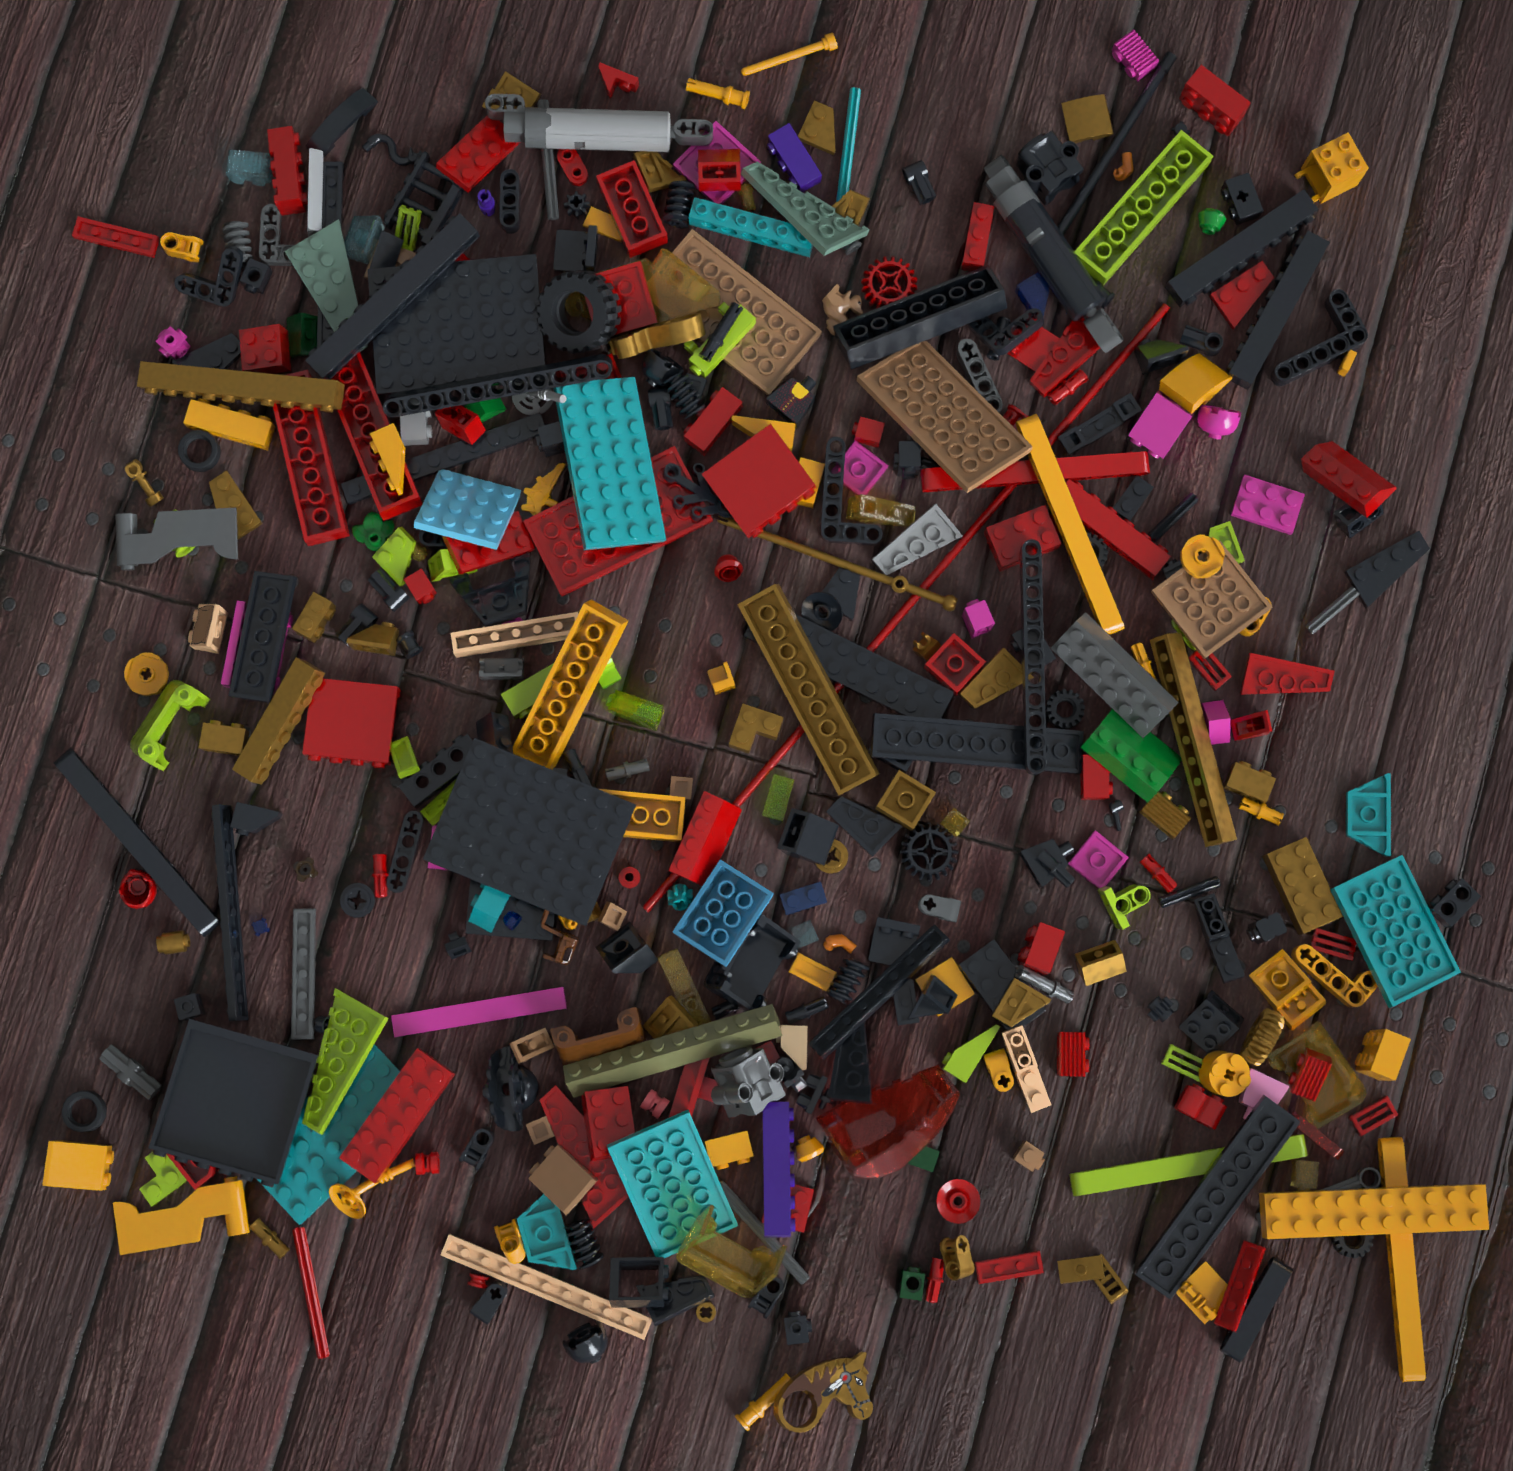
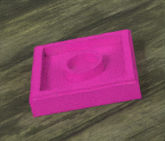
(861, 469)
(1098, 860)

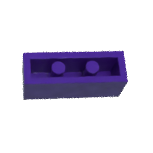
(793, 158)

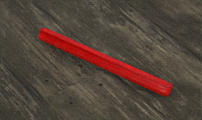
(311, 1293)

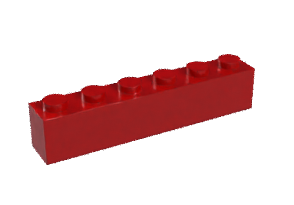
(1118, 533)

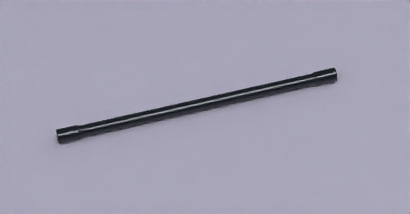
(1162, 69)

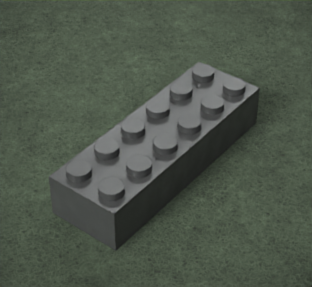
(1114, 675)

